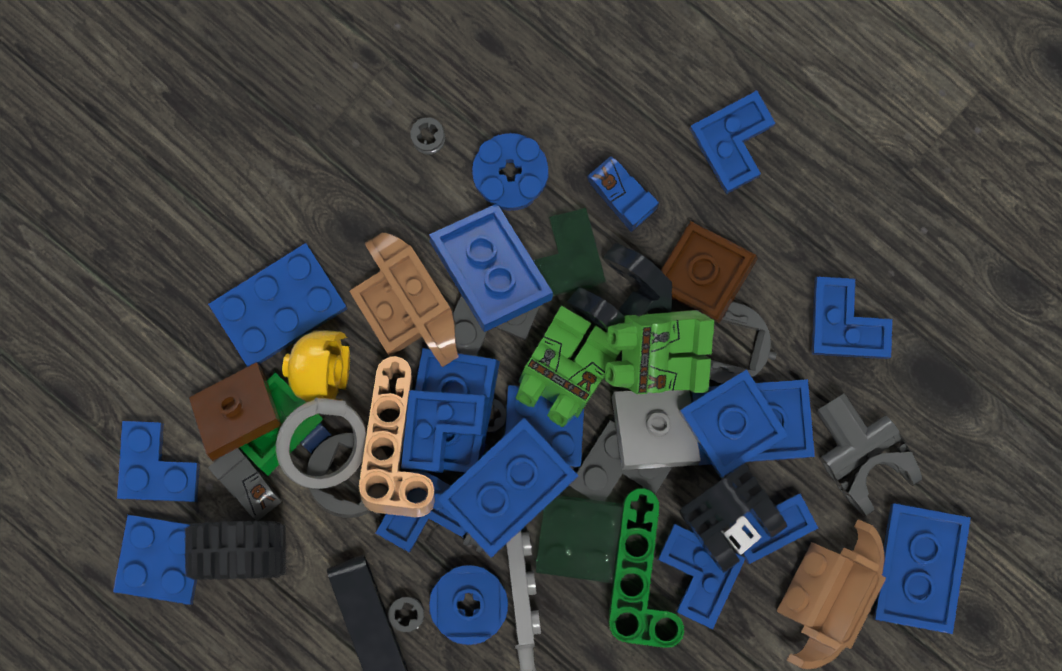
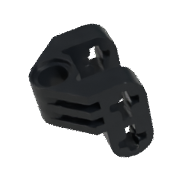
(652, 297)
(723, 506)

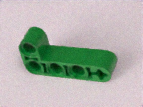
(642, 568)

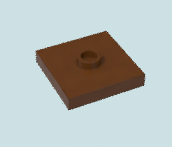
(707, 271)
(234, 411)

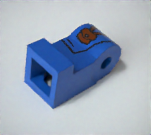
(622, 193)

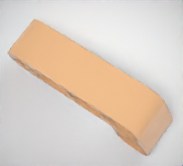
(391, 435)

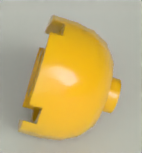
(318, 365)

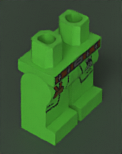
(662, 352)
(559, 378)

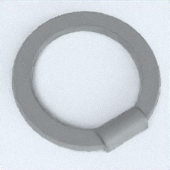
(326, 407)

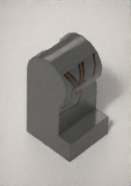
(246, 483)

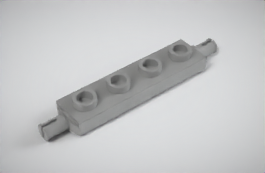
(522, 586)

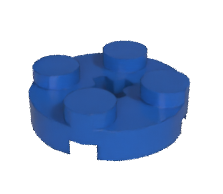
(525, 155)
(452, 621)

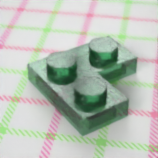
(577, 255)

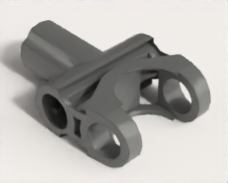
(859, 451)

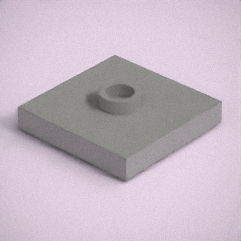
(653, 430)

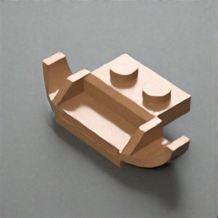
(405, 301)
(834, 596)

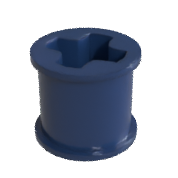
(316, 436)

